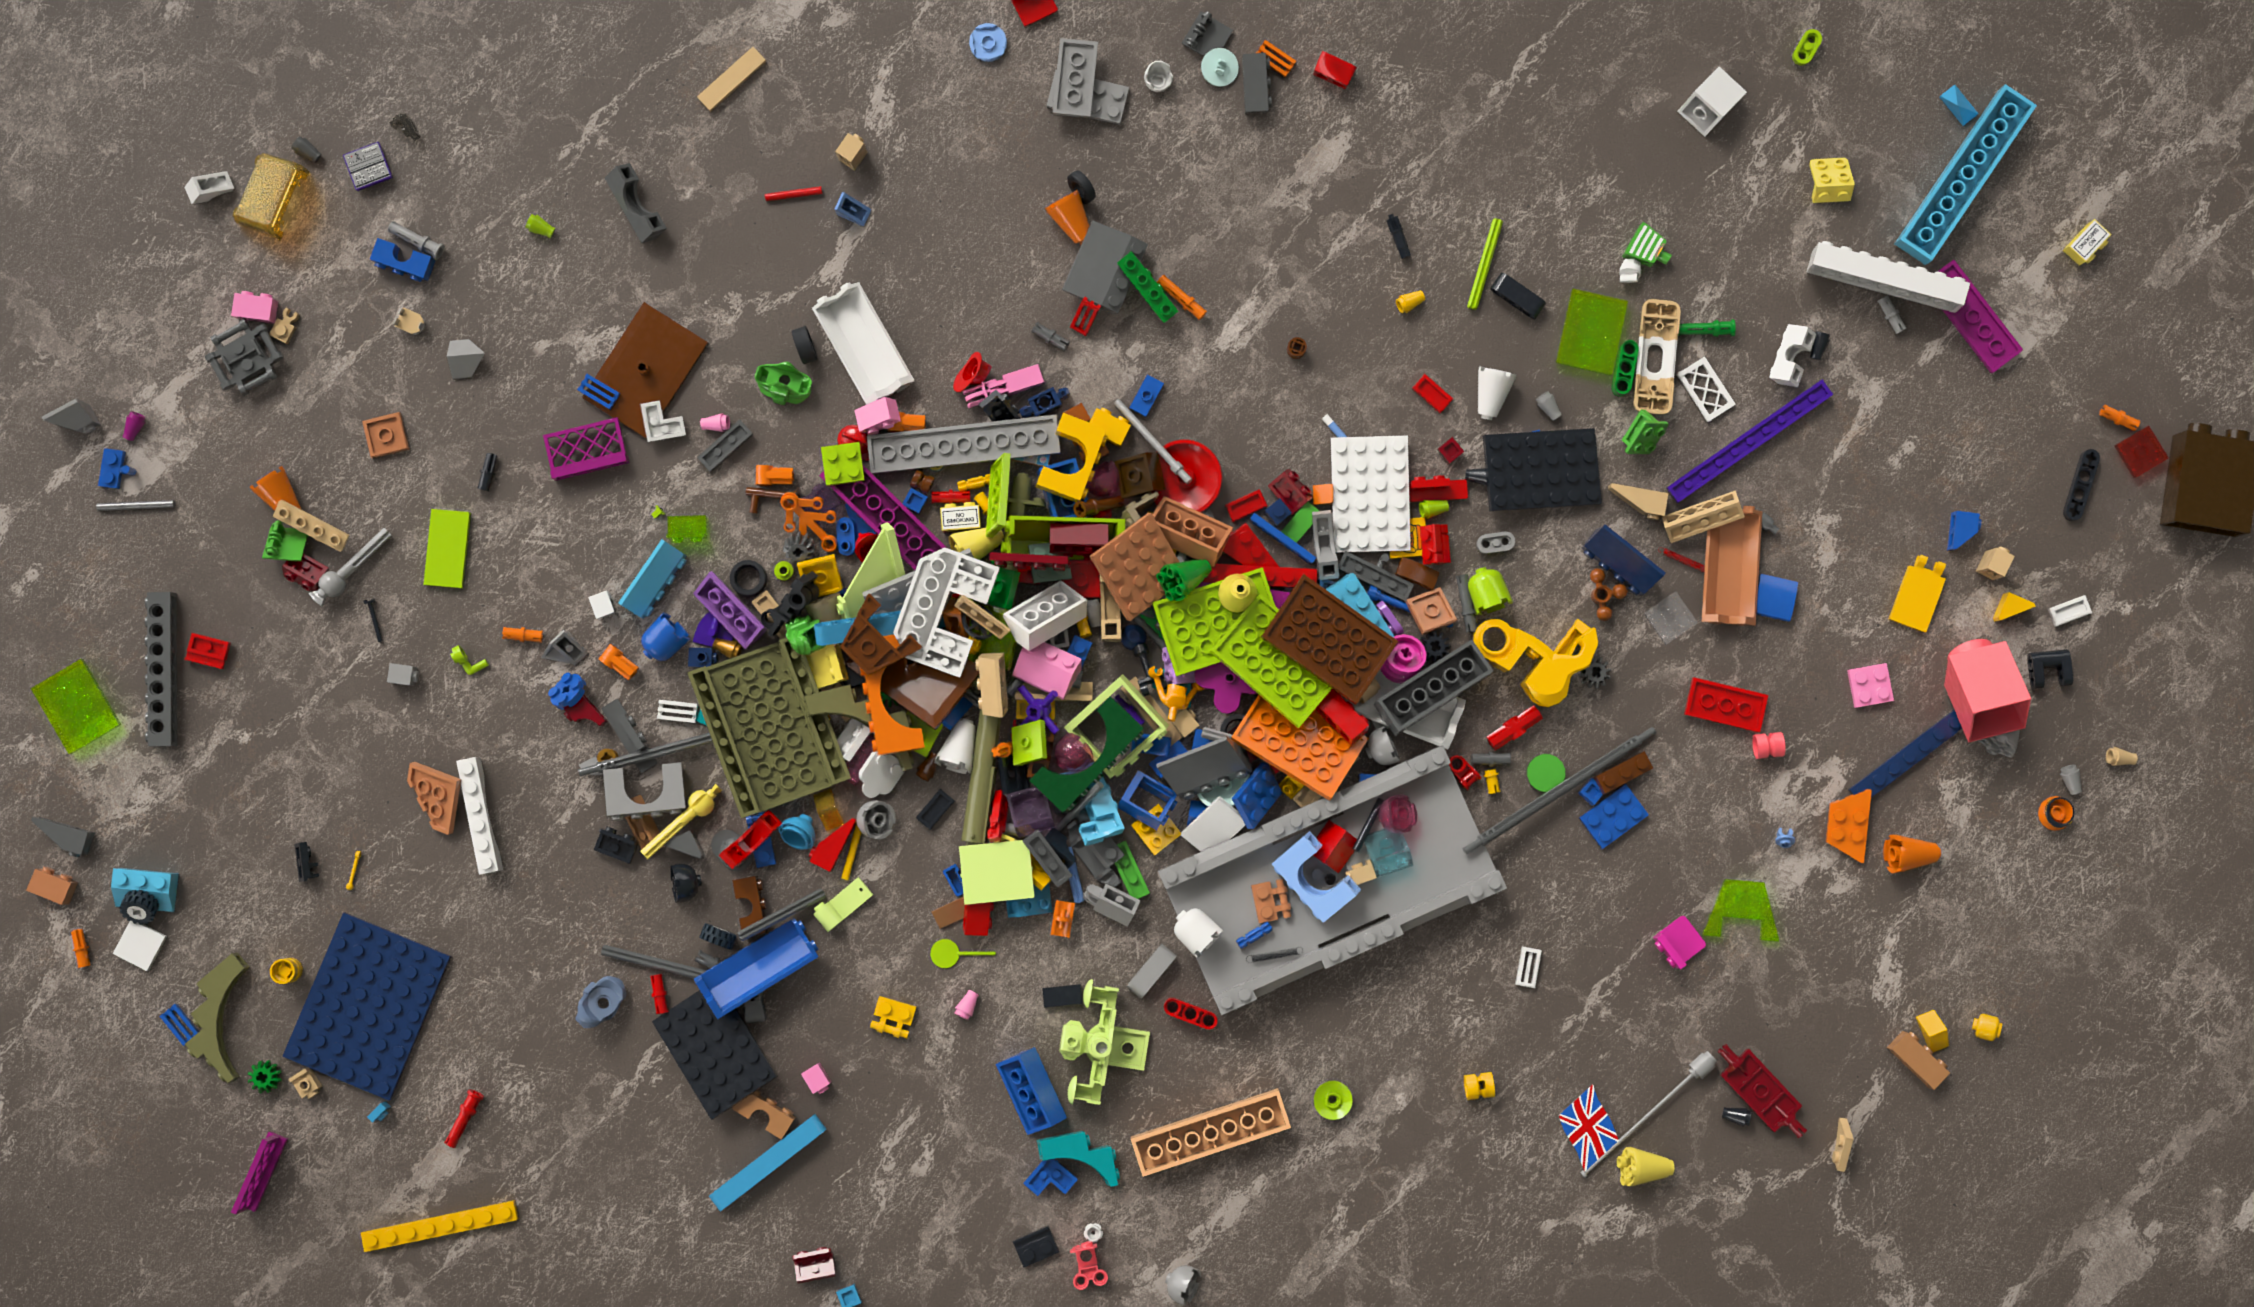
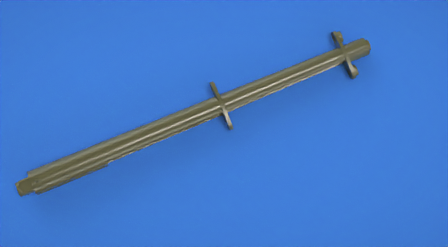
(983, 770)

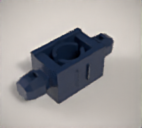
(1062, 394)

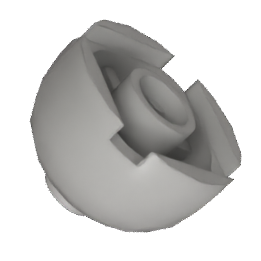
(1381, 747)
(876, 819)
(1182, 1284)

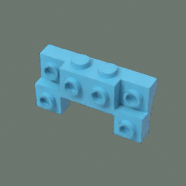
(1102, 814)

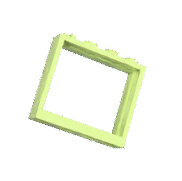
(1072, 727)

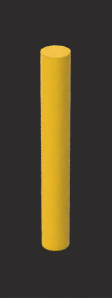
(851, 853)

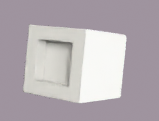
(601, 604)

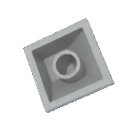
(74, 416)

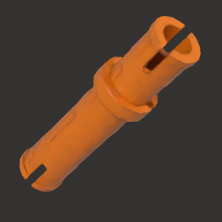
(1187, 302)

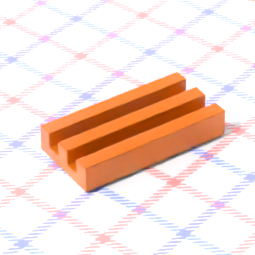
(1286, 57)

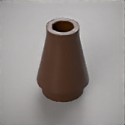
(927, 768)

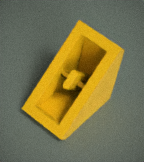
(2010, 605)
(1933, 1030)

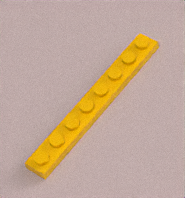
(439, 1226)

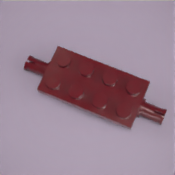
(1761, 1090)

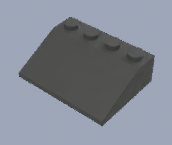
(1096, 267)
(1206, 767)

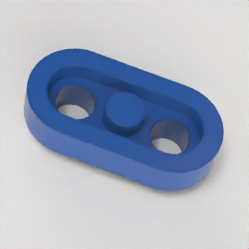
(846, 536)

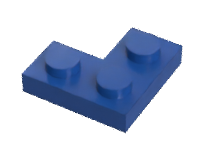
(1047, 1172)

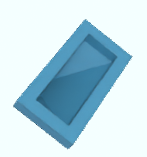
(1958, 105)

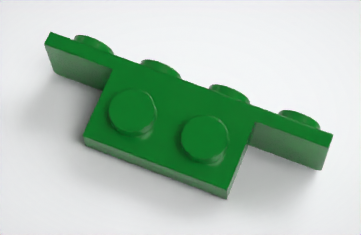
(1147, 287)

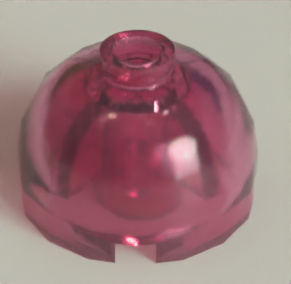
(1104, 479)
(1072, 753)
(1398, 814)

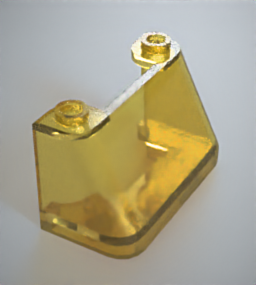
(269, 194)

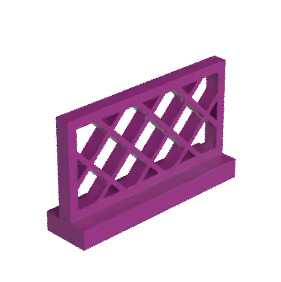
(589, 465)
(260, 1173)

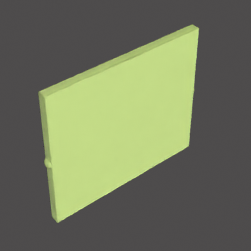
(996, 872)

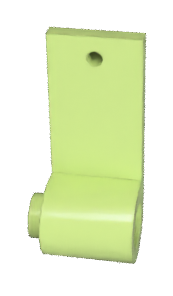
(842, 904)

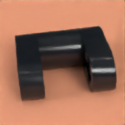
(2050, 659)

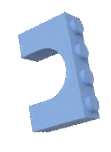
(1321, 902)

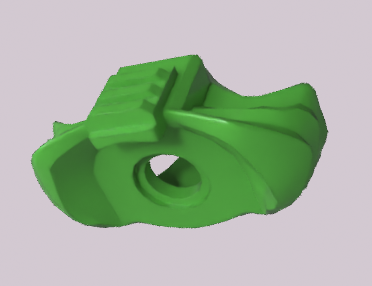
(795, 392)
(802, 635)

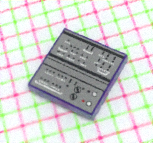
(367, 166)

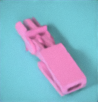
(1014, 383)

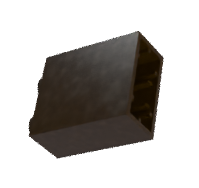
(2210, 482)

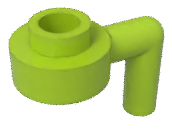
(460, 656)

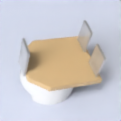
(409, 321)

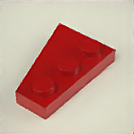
(1247, 548)

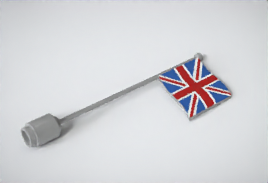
(1592, 1129)

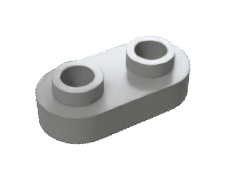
(1495, 543)

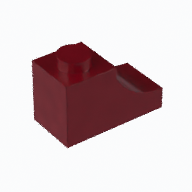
(584, 710)

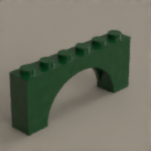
(1065, 788)

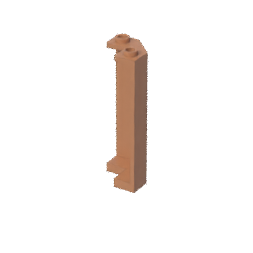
(1733, 571)

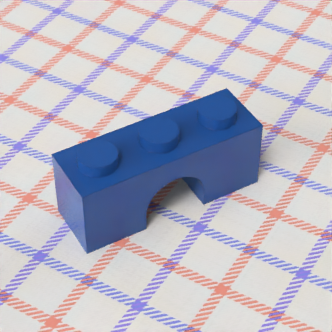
(386, 255)

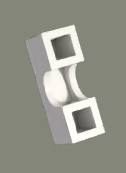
(1794, 340)

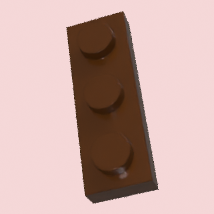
(1623, 772)

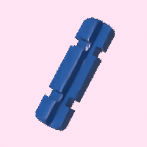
(1254, 935)

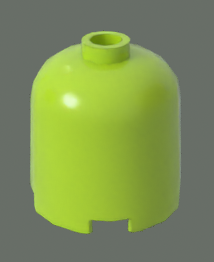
(1488, 591)

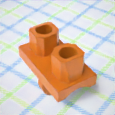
(1062, 918)

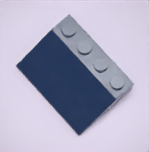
(1622, 560)

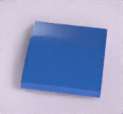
(1776, 597)

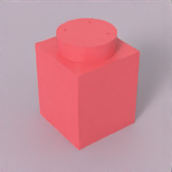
(1986, 689)

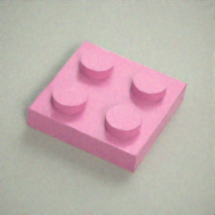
(1870, 685)

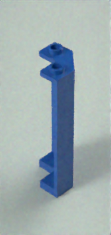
(756, 967)

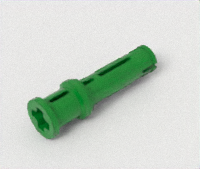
(1716, 330)

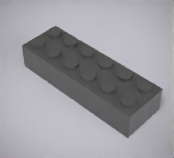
(1433, 687)

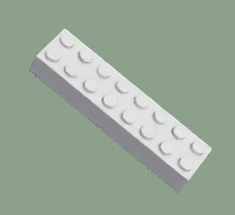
(1888, 277)

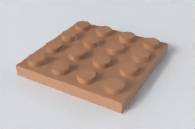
(1132, 563)

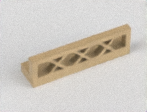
(1703, 518)
(1085, 693)

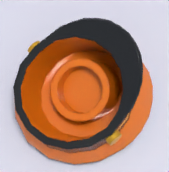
(2056, 813)

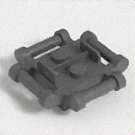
(244, 357)

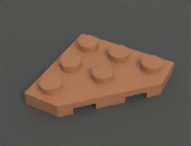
(436, 795)

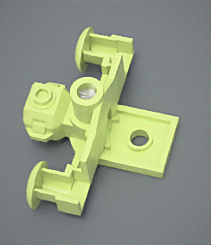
(1101, 1044)

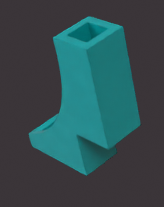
(1075, 1146)

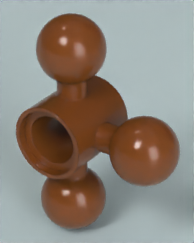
(1619, 592)

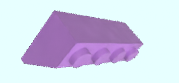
(729, 610)

